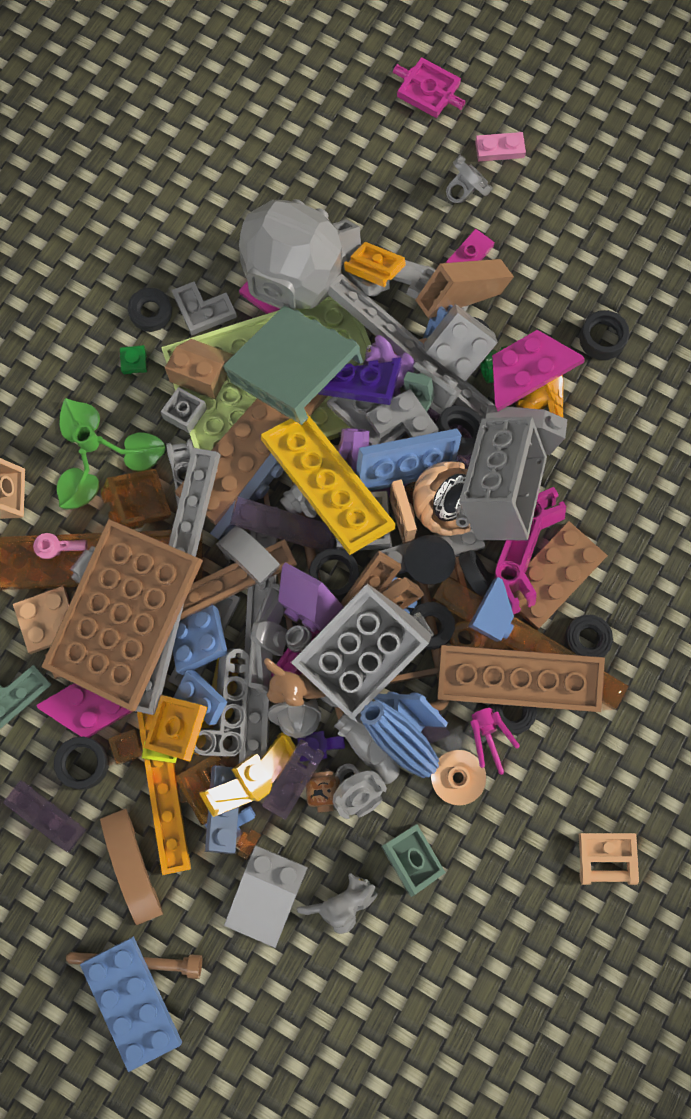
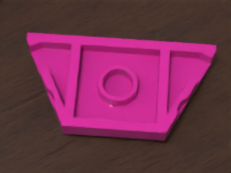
(529, 366)
(82, 710)

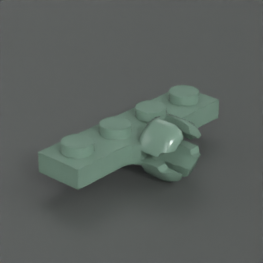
(21, 693)

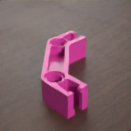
(517, 553)

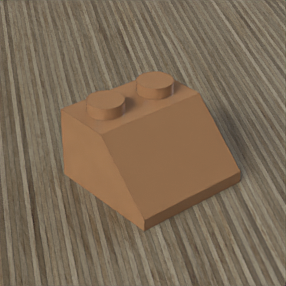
(198, 367)

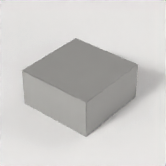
(183, 410)

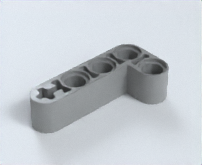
(236, 701)

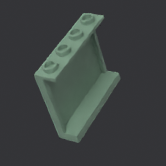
(290, 362)

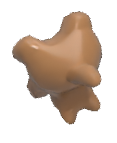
(289, 686)

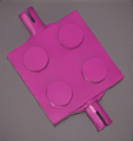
(428, 87)

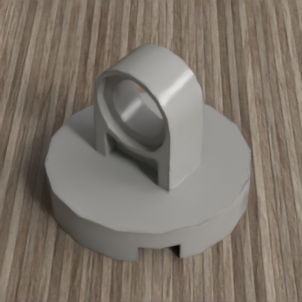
(469, 179)
(357, 793)

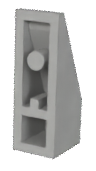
(549, 425)

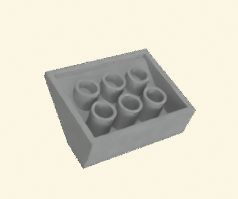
(362, 650)

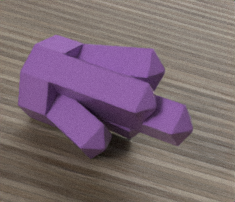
(350, 442)

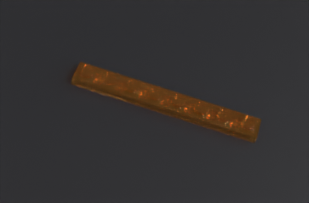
(522, 638)

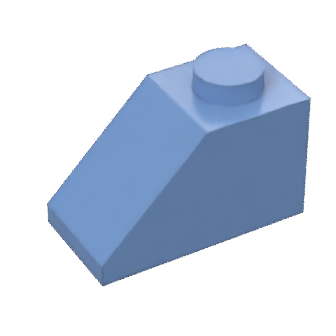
(494, 613)

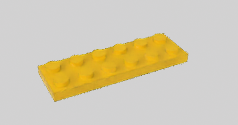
(328, 483)

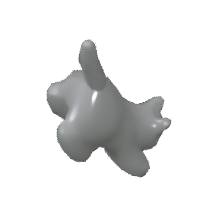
(342, 908)

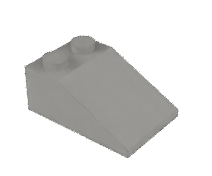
(265, 896)

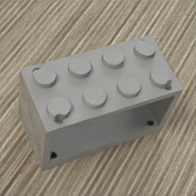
(503, 479)

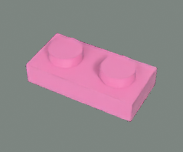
(500, 146)

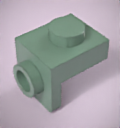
(421, 387)

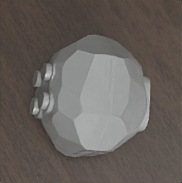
(290, 254)

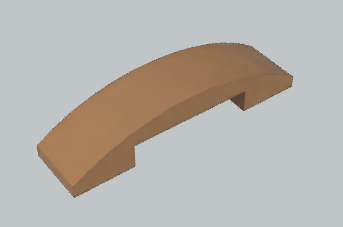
(130, 867)

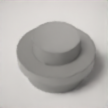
(298, 638)

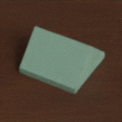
(413, 860)

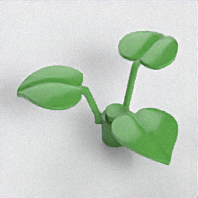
(78, 425)

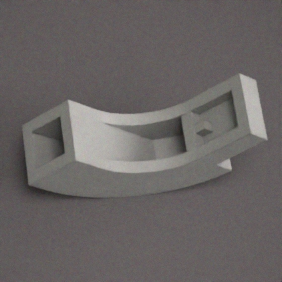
(350, 240)
(248, 554)

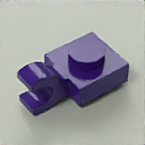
(318, 740)

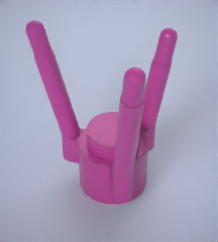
(484, 723)

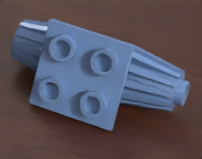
(396, 728)

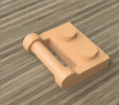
(608, 848)

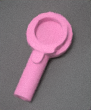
(48, 546)

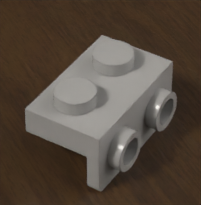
(444, 387)

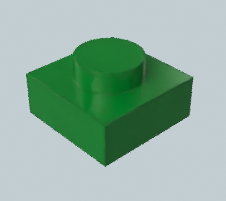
(133, 359)

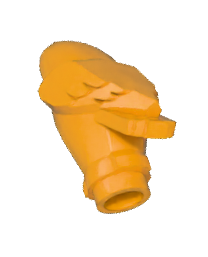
(547, 396)

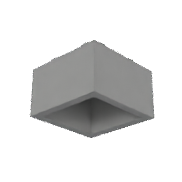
(460, 342)

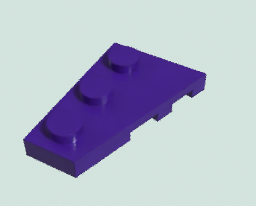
(365, 382)

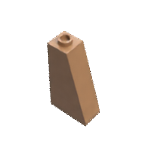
(463, 284)

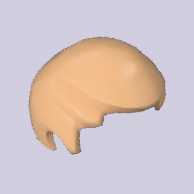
(424, 494)

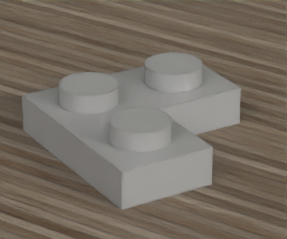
(202, 314)
(405, 412)

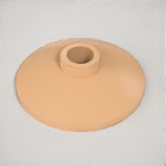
(473, 778)

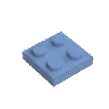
(199, 640)

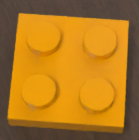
(175, 727)

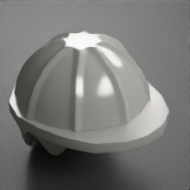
(296, 720)

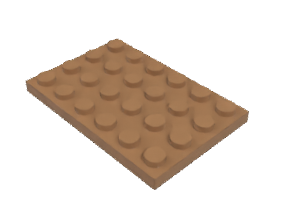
(122, 614)

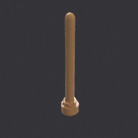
(188, 966)

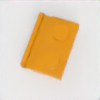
(374, 264)

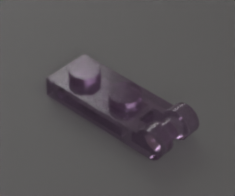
(292, 780)

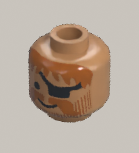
(321, 791)

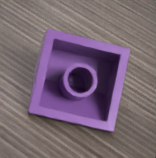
(306, 599)

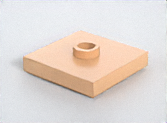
(402, 511)

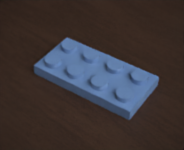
(405, 458)
(131, 1004)

